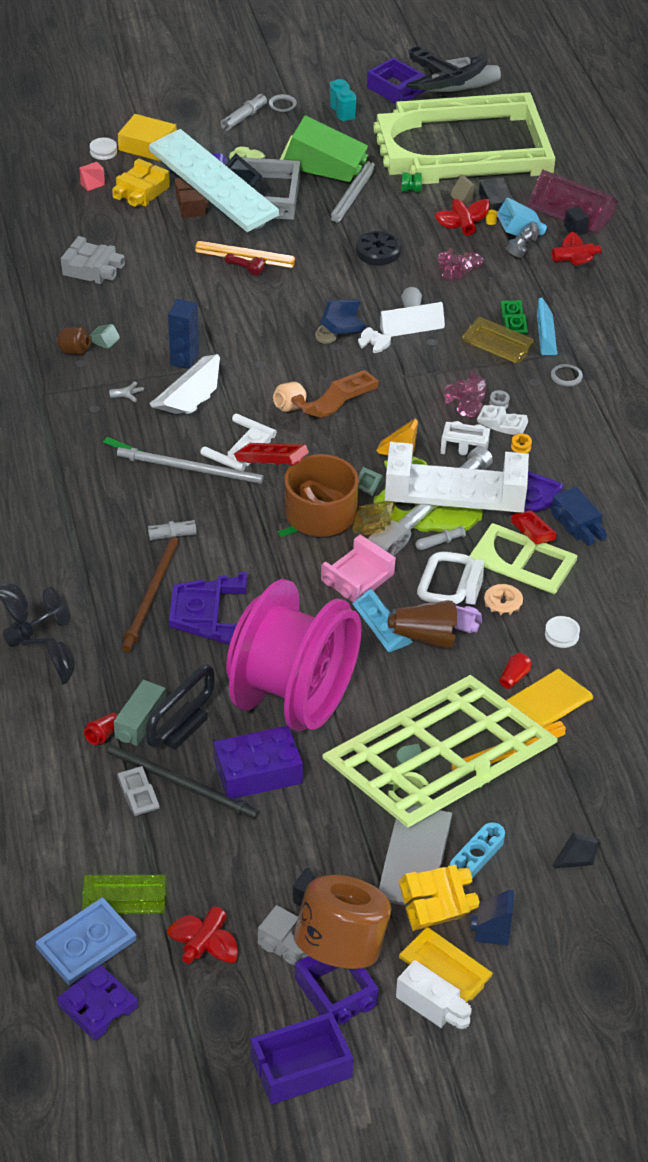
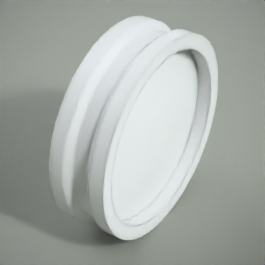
(103, 148)
(562, 631)

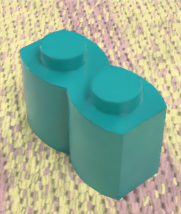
(342, 100)

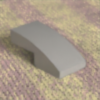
(138, 791)

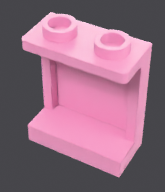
(359, 570)

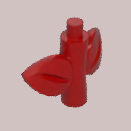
(463, 216)
(574, 250)
(204, 936)

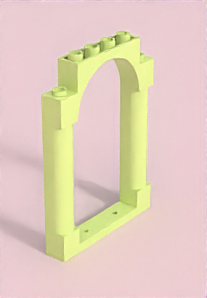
(435, 167)

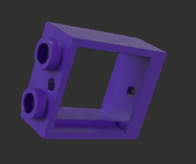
(379, 75)
(362, 1001)

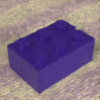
(258, 762)
(301, 1058)

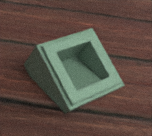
(104, 336)
(370, 481)

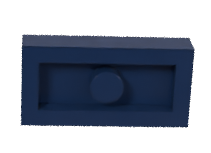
(341, 318)

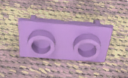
(467, 619)

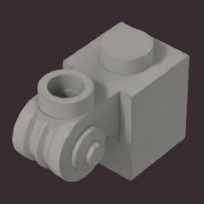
(277, 936)

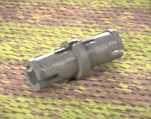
(172, 530)

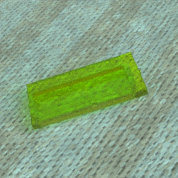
(126, 892)

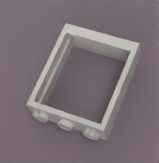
(280, 169)

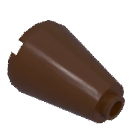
(426, 623)

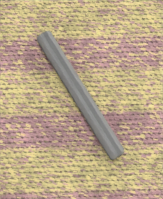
(352, 192)

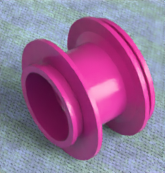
(293, 655)

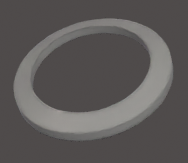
(282, 96)
(566, 383)

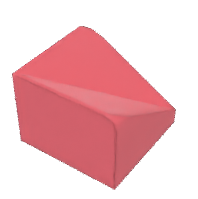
(92, 176)

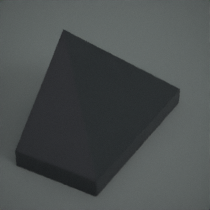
(244, 170)

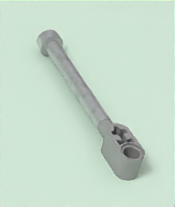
(398, 534)

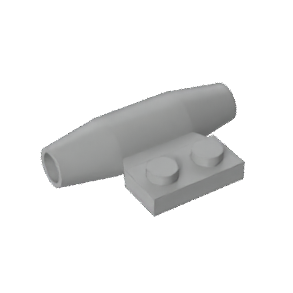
(488, 75)

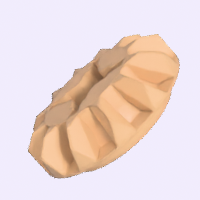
(494, 595)

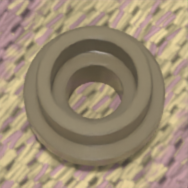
(324, 335)

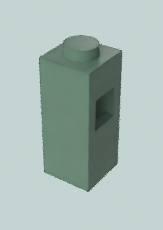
(132, 720)

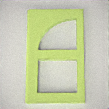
(486, 552)

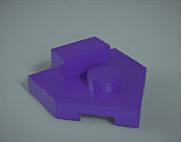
(540, 492)

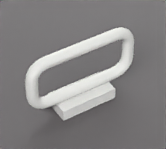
(469, 583)

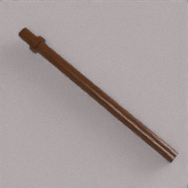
(131, 636)

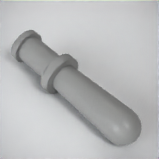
(445, 536)

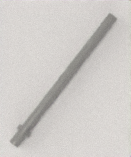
(133, 454)

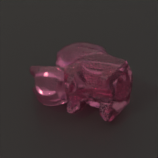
(457, 265)
(469, 394)

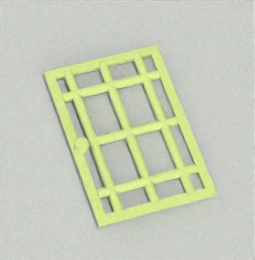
(480, 764)

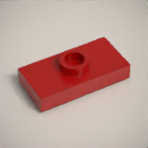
(533, 527)

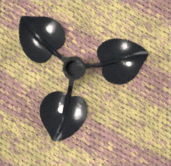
(21, 631)

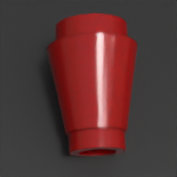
(515, 670)
(100, 729)

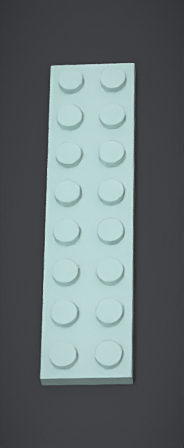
(214, 180)

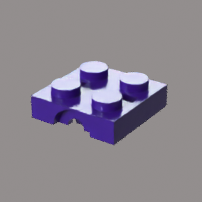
(99, 1005)

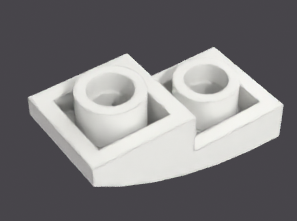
(497, 419)

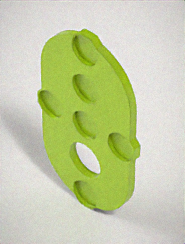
(439, 518)

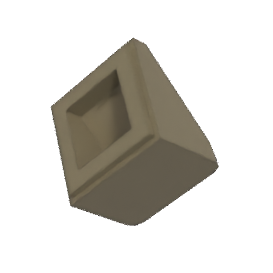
(463, 190)

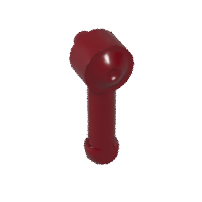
(254, 266)

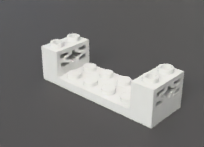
(456, 486)

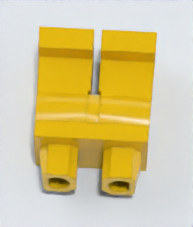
(141, 183)
(437, 896)

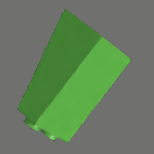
(326, 151)

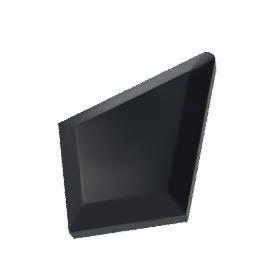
(577, 851)

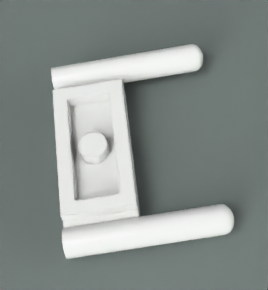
(256, 434)

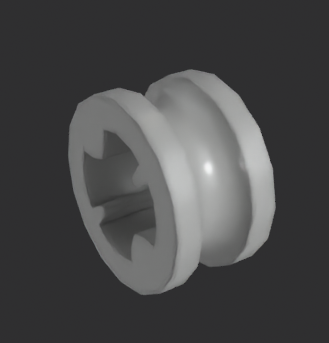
(499, 396)

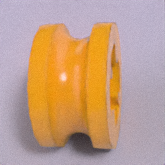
(521, 438)

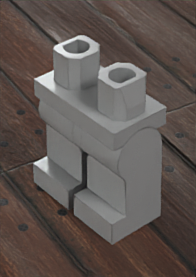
(91, 261)

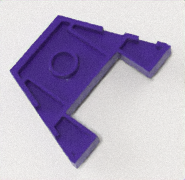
(197, 606)

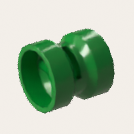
(411, 182)

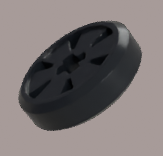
(378, 248)

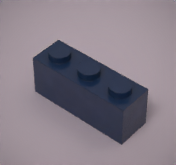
(183, 333)

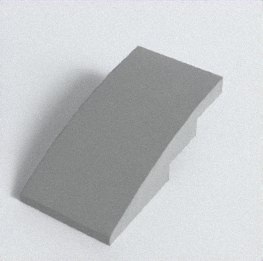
(414, 850)

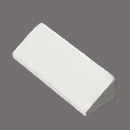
(412, 319)

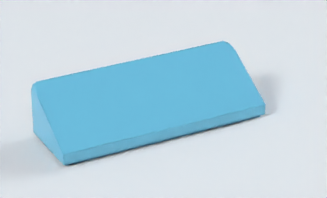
(546, 329)
(376, 616)

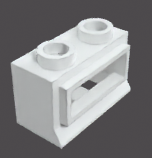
(465, 436)

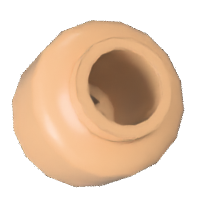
(284, 394)

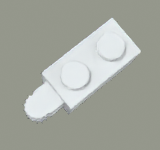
(432, 996)

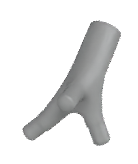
(126, 392)

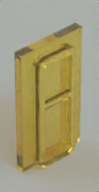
(498, 340)
(373, 517)

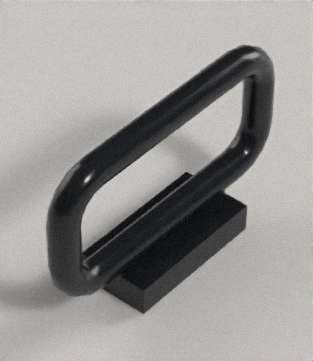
(187, 718)

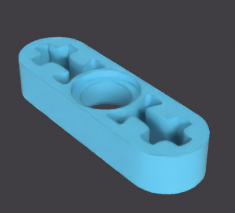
(479, 841)

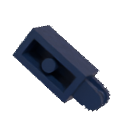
(578, 516)

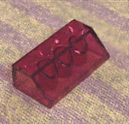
(556, 194)

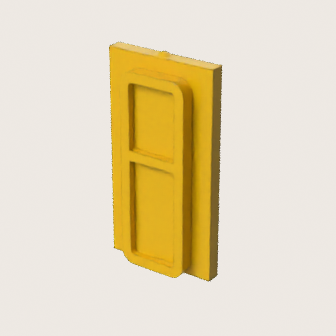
(447, 962)

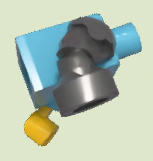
(517, 221)

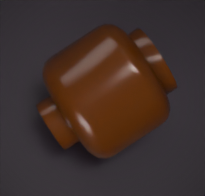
(73, 340)

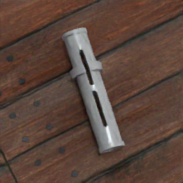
(249, 108)

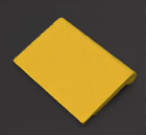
(550, 698)

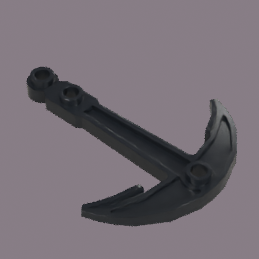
(449, 74)

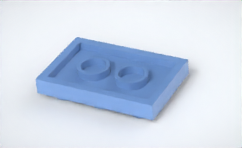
(85, 941)

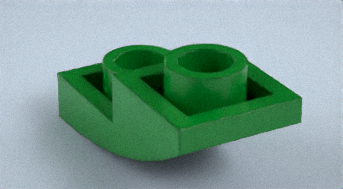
(513, 316)

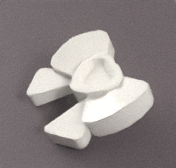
(378, 340)

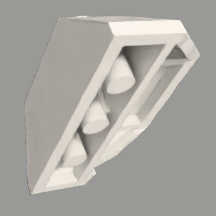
(190, 388)

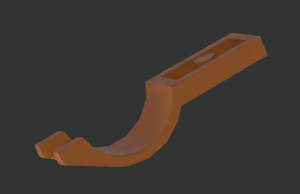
(337, 394)

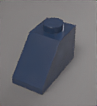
(494, 919)

